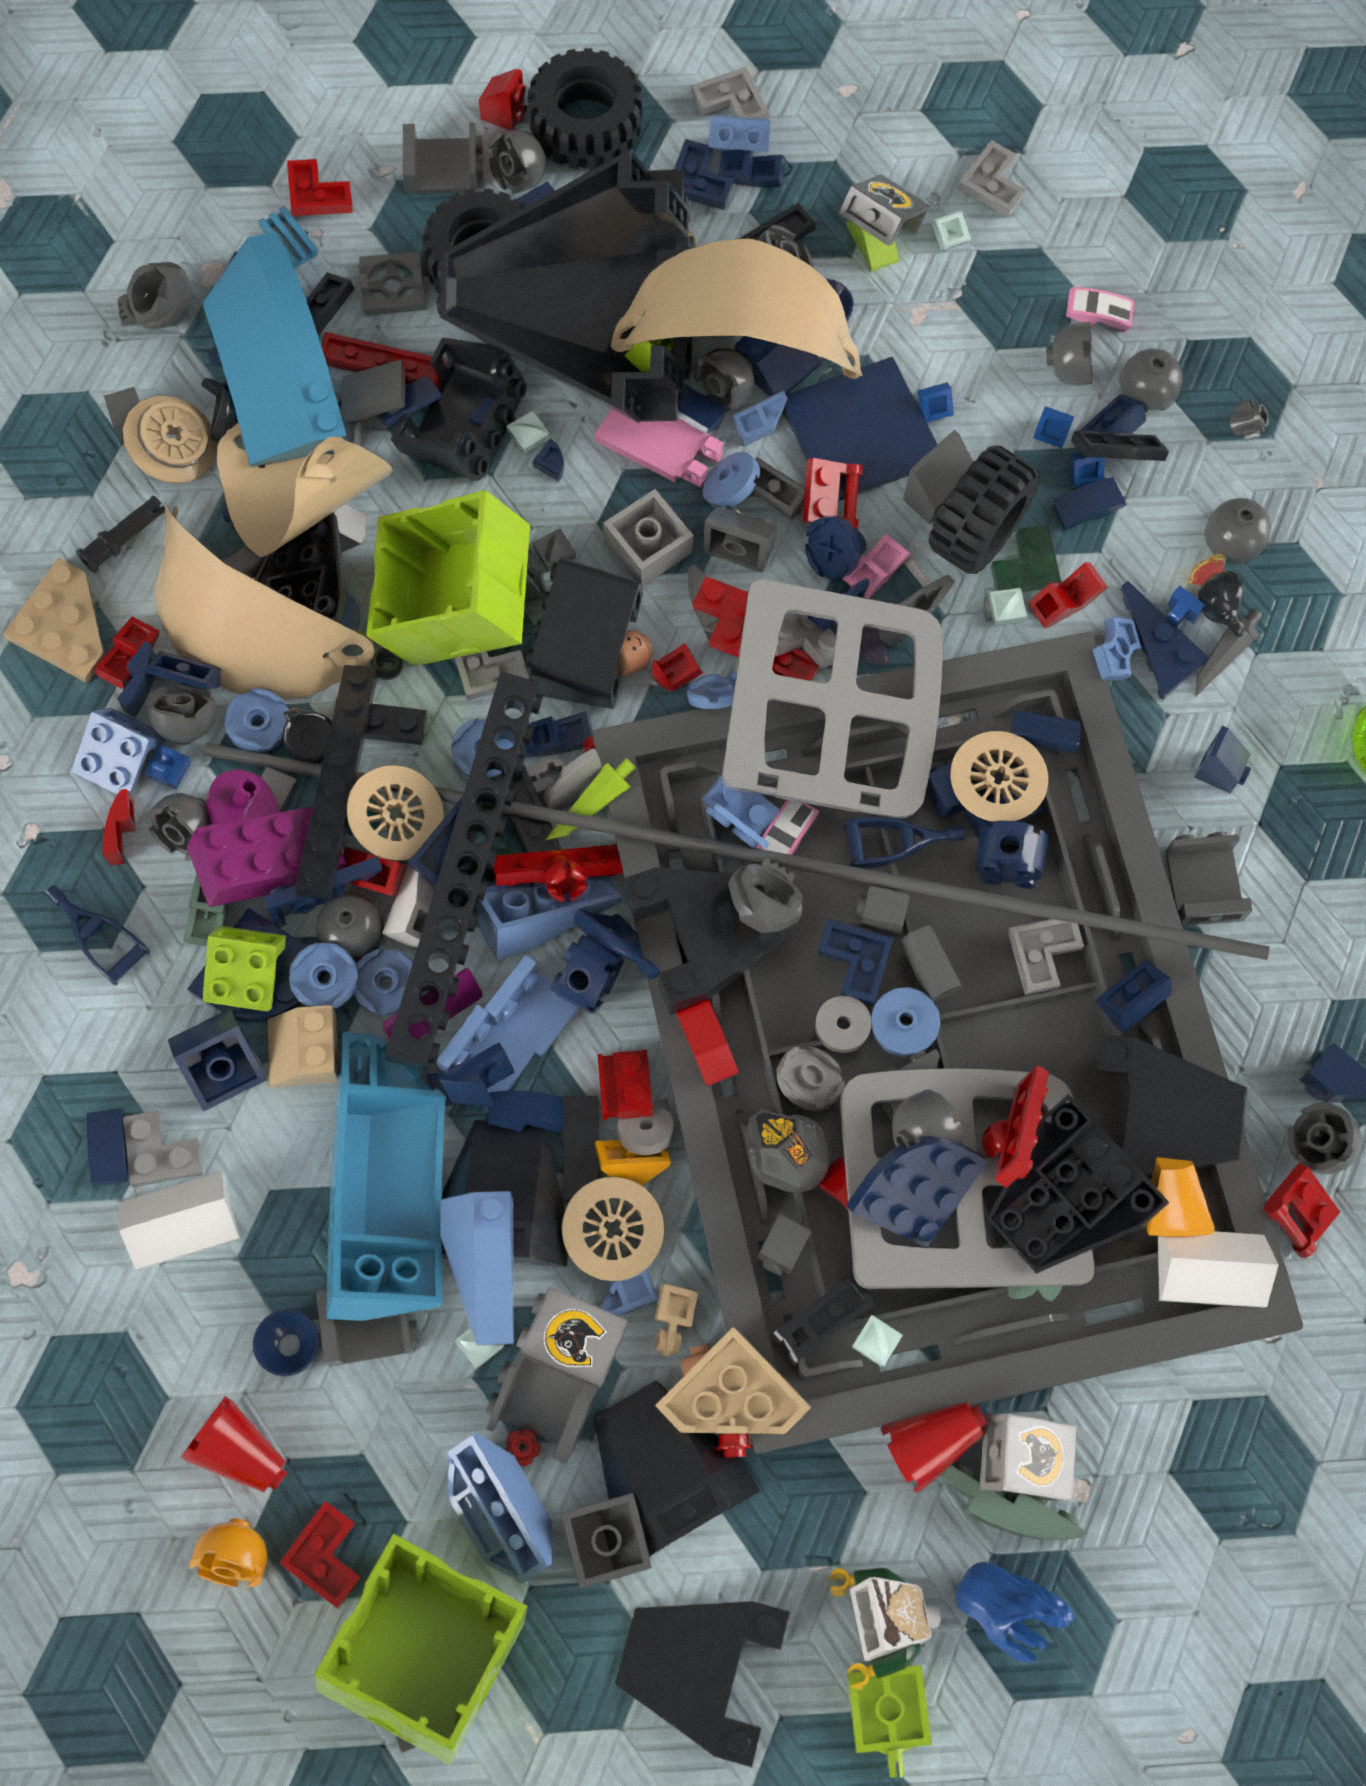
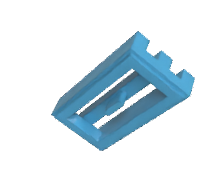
(276, 220)

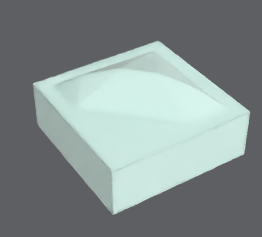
(951, 230)
(528, 432)
(1007, 606)
(877, 1341)
(477, 1354)

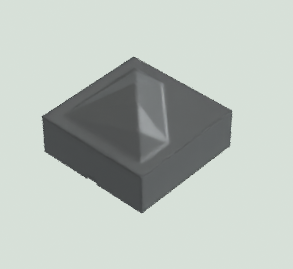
(553, 547)

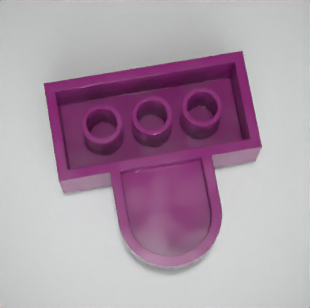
(249, 841)

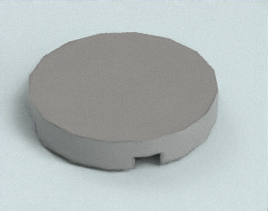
(810, 1078)

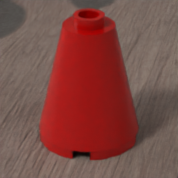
(933, 1441)
(235, 1449)

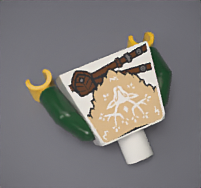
(888, 1618)

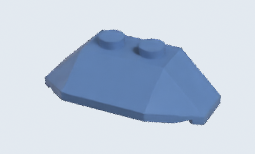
(499, 1508)

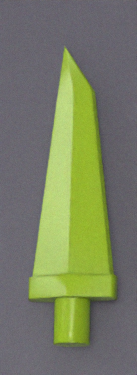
(601, 791)

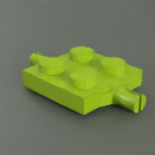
(890, 1715)

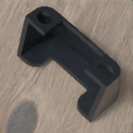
(445, 432)
(583, 633)

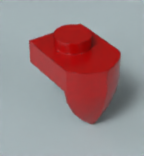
(675, 668)

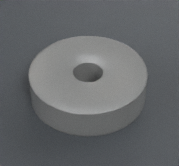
(840, 1039)
(650, 1141)

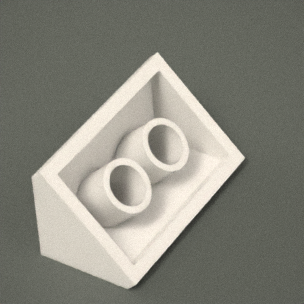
(177, 1221)
(1216, 1269)

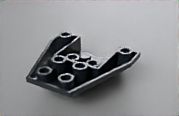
(310, 569)
(518, 1163)
(1076, 1192)
(672, 1474)

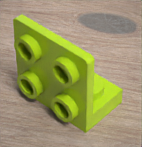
(241, 967)

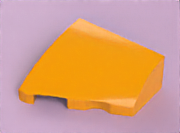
(1187, 1211)

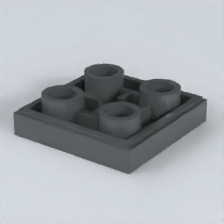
(373, 391)

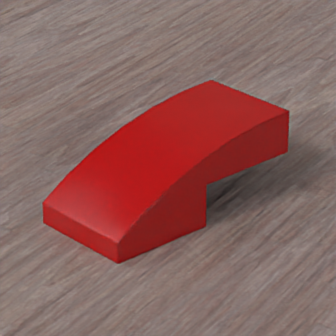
(126, 644)
(119, 820)

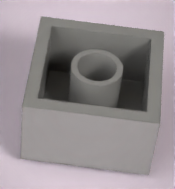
(648, 537)

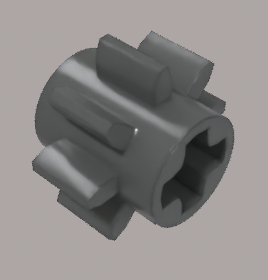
(1249, 419)

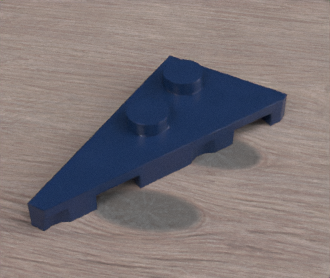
(1167, 648)
(431, 854)
(284, 899)

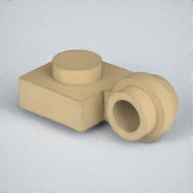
(675, 1308)

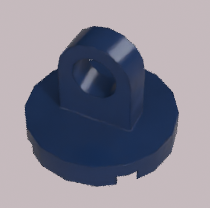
(834, 547)

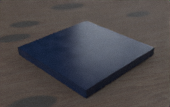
(862, 423)

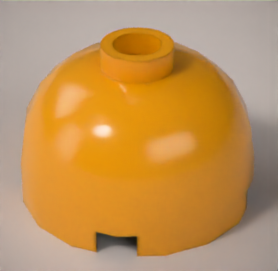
(230, 1553)

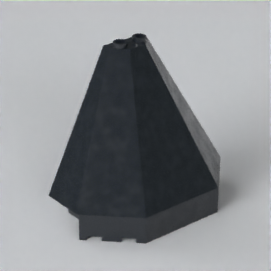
(564, 276)

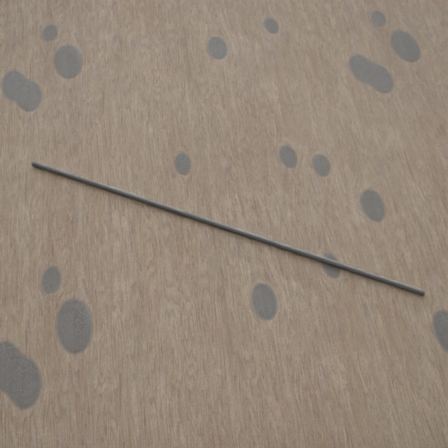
(796, 862)

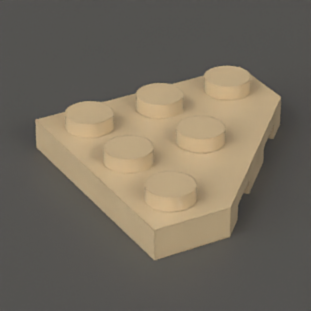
(61, 622)
(733, 1393)

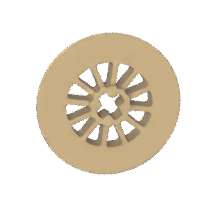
(1018, 751)
(404, 780)
(650, 1220)

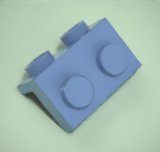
(739, 133)

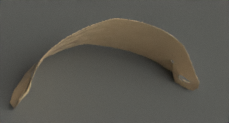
(741, 291)
(293, 494)
(246, 626)

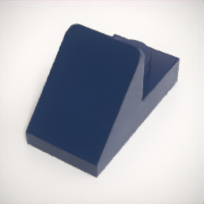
(469, 1080)

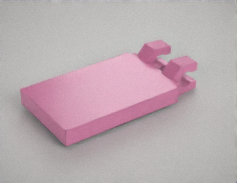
(661, 446)

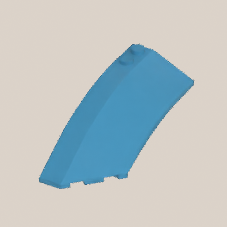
(272, 355)
(384, 1187)

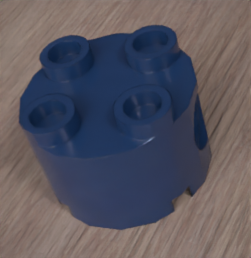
(1011, 854)
(588, 974)

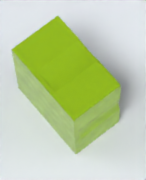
(449, 579)
(420, 1649)

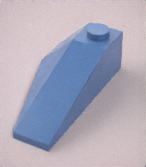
(527, 916)
(480, 1253)

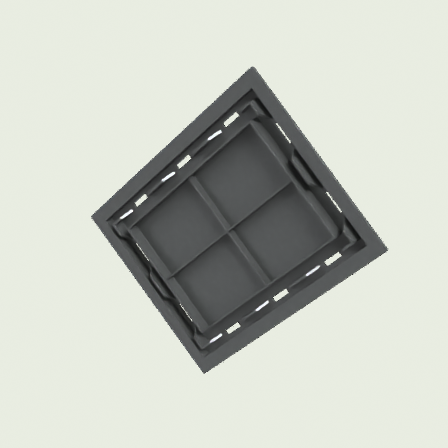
(1101, 866)

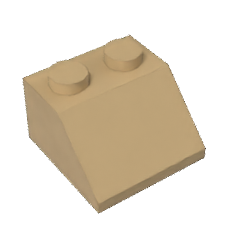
(303, 1047)

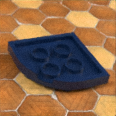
(283, 997)
(917, 1187)

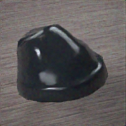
(224, 413)
(1222, 600)
(306, 734)

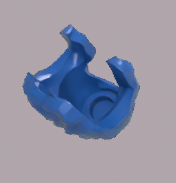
(1004, 1600)

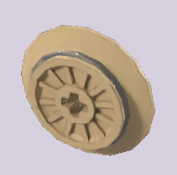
(172, 458)

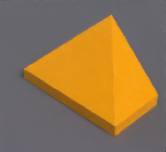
(621, 1163)

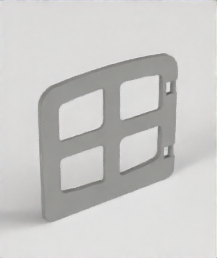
(837, 698)
(973, 1262)

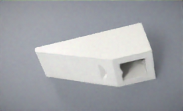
(409, 909)

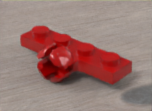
(560, 870)
(1017, 1133)

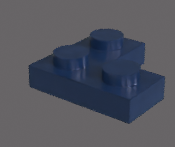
(699, 184)
(864, 952)

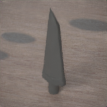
(1227, 650)

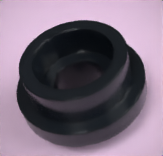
(382, 656)

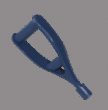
(907, 837)
(90, 926)
(624, 941)

